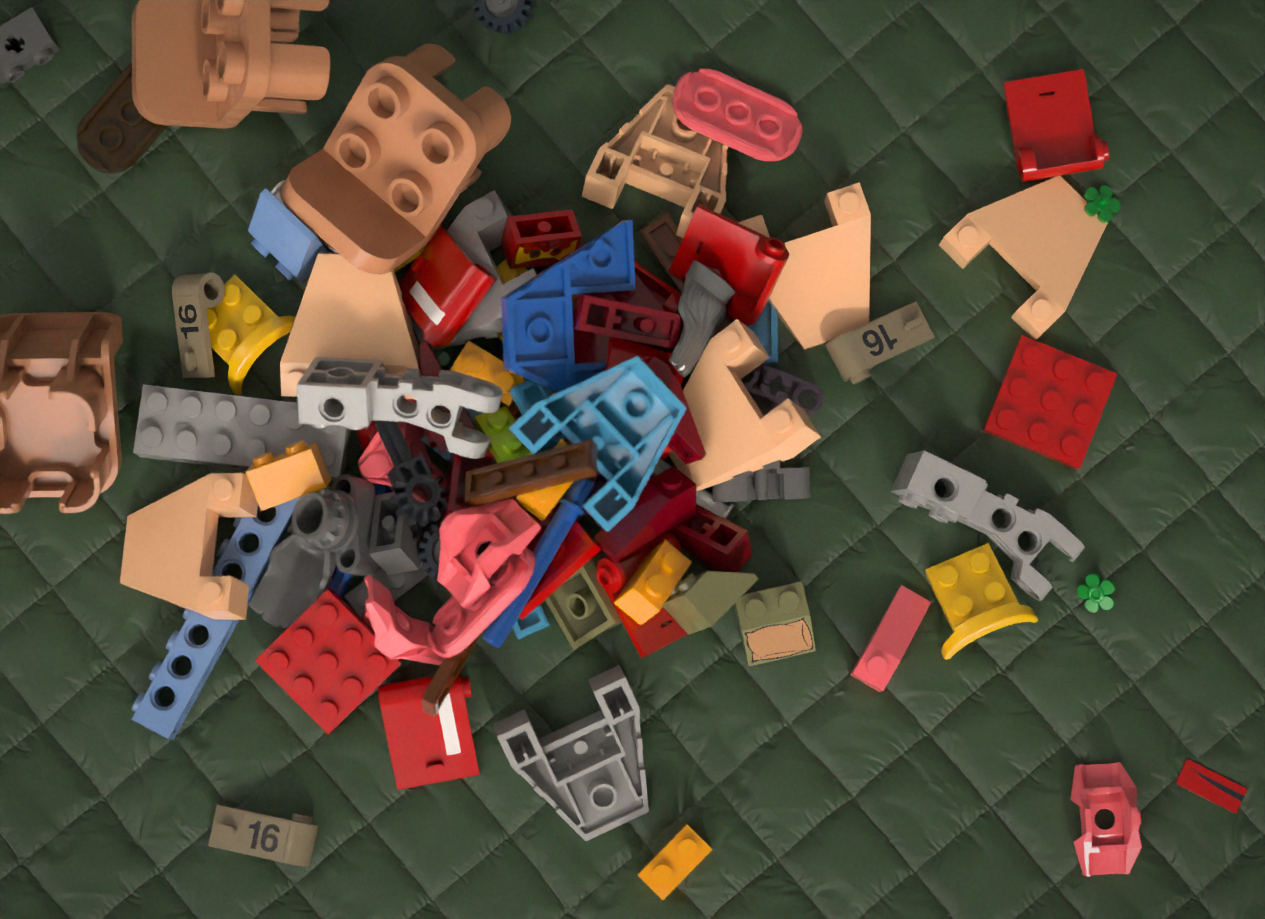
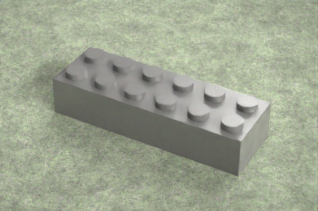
(227, 429)

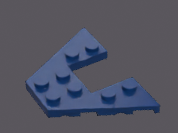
(540, 316)

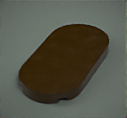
(114, 131)

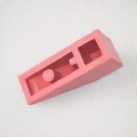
(890, 639)

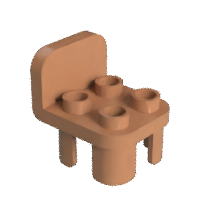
(216, 61)
(395, 161)
(58, 408)

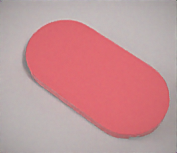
(737, 115)
(459, 626)

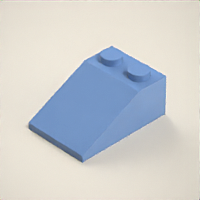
(284, 237)

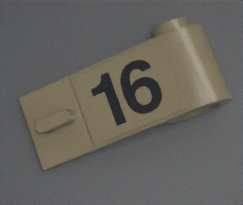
(190, 299)
(878, 341)
(264, 835)

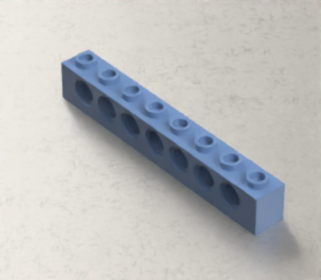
(147, 706)

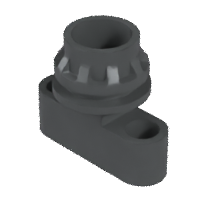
(765, 483)
(340, 522)

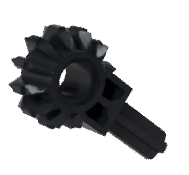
(411, 474)

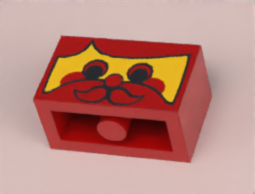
(540, 238)

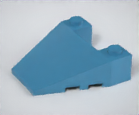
(628, 419)

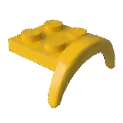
(243, 329)
(975, 597)

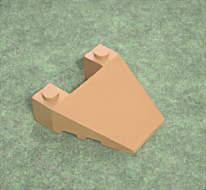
(662, 159)
(1042, 237)
(827, 272)
(349, 318)
(728, 418)
(174, 542)

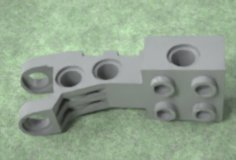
(361, 391)
(965, 500)

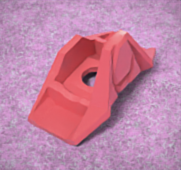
(376, 463)
(465, 531)
(396, 632)
(1112, 789)

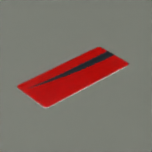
(1211, 786)

